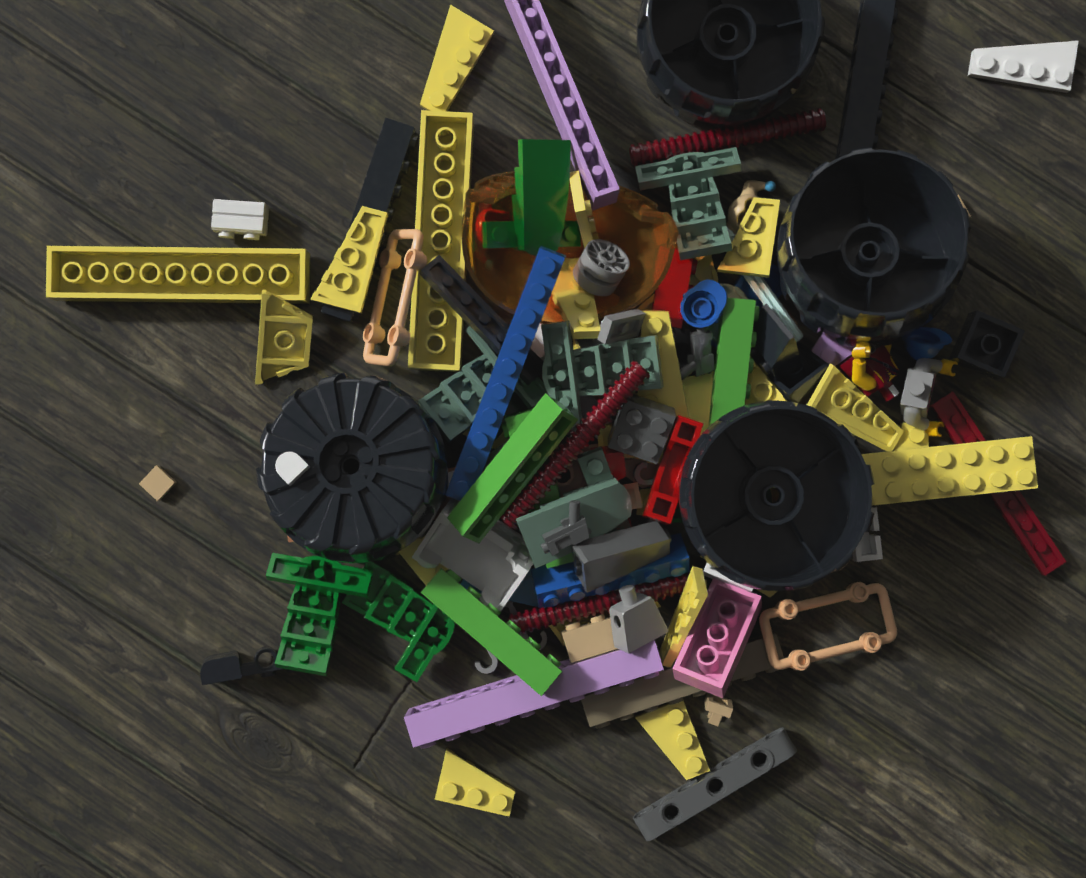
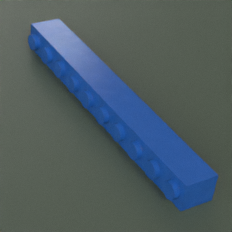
(506, 371)

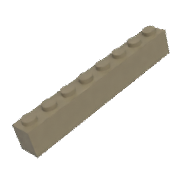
(649, 693)

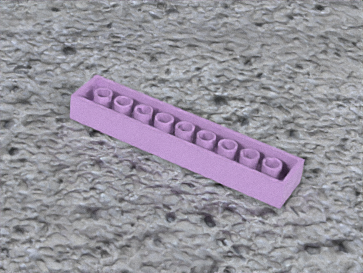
(514, 697)

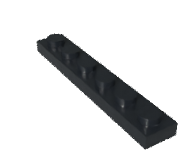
(475, 312)

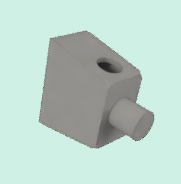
(635, 620)

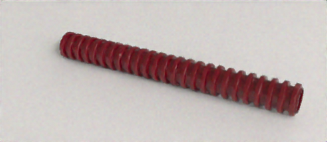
(729, 137)
(575, 443)
(594, 604)

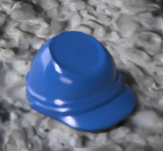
(703, 304)
(925, 342)

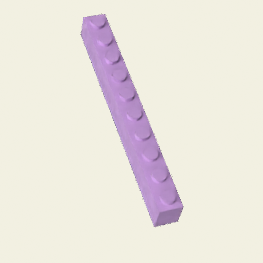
(564, 101)

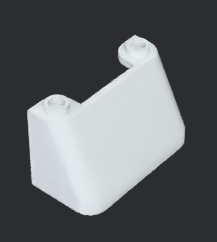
(492, 566)

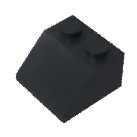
(774, 345)
(802, 382)

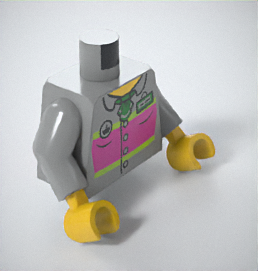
(918, 393)

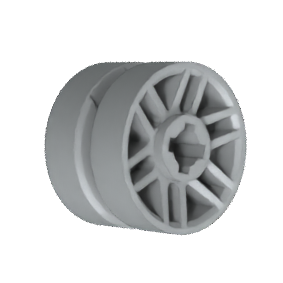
(601, 267)

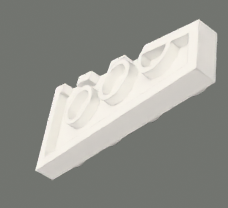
(1031, 65)

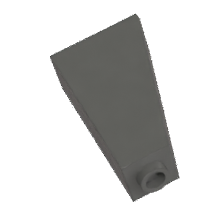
(619, 553)

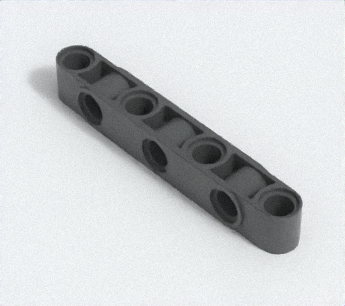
(697, 795)

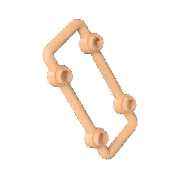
(390, 260)
(788, 609)

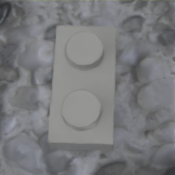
(621, 326)

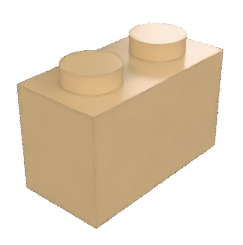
(589, 638)

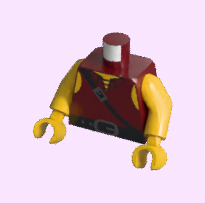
(872, 369)

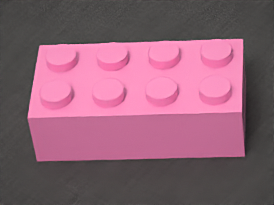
(717, 638)

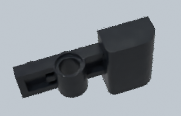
(228, 666)

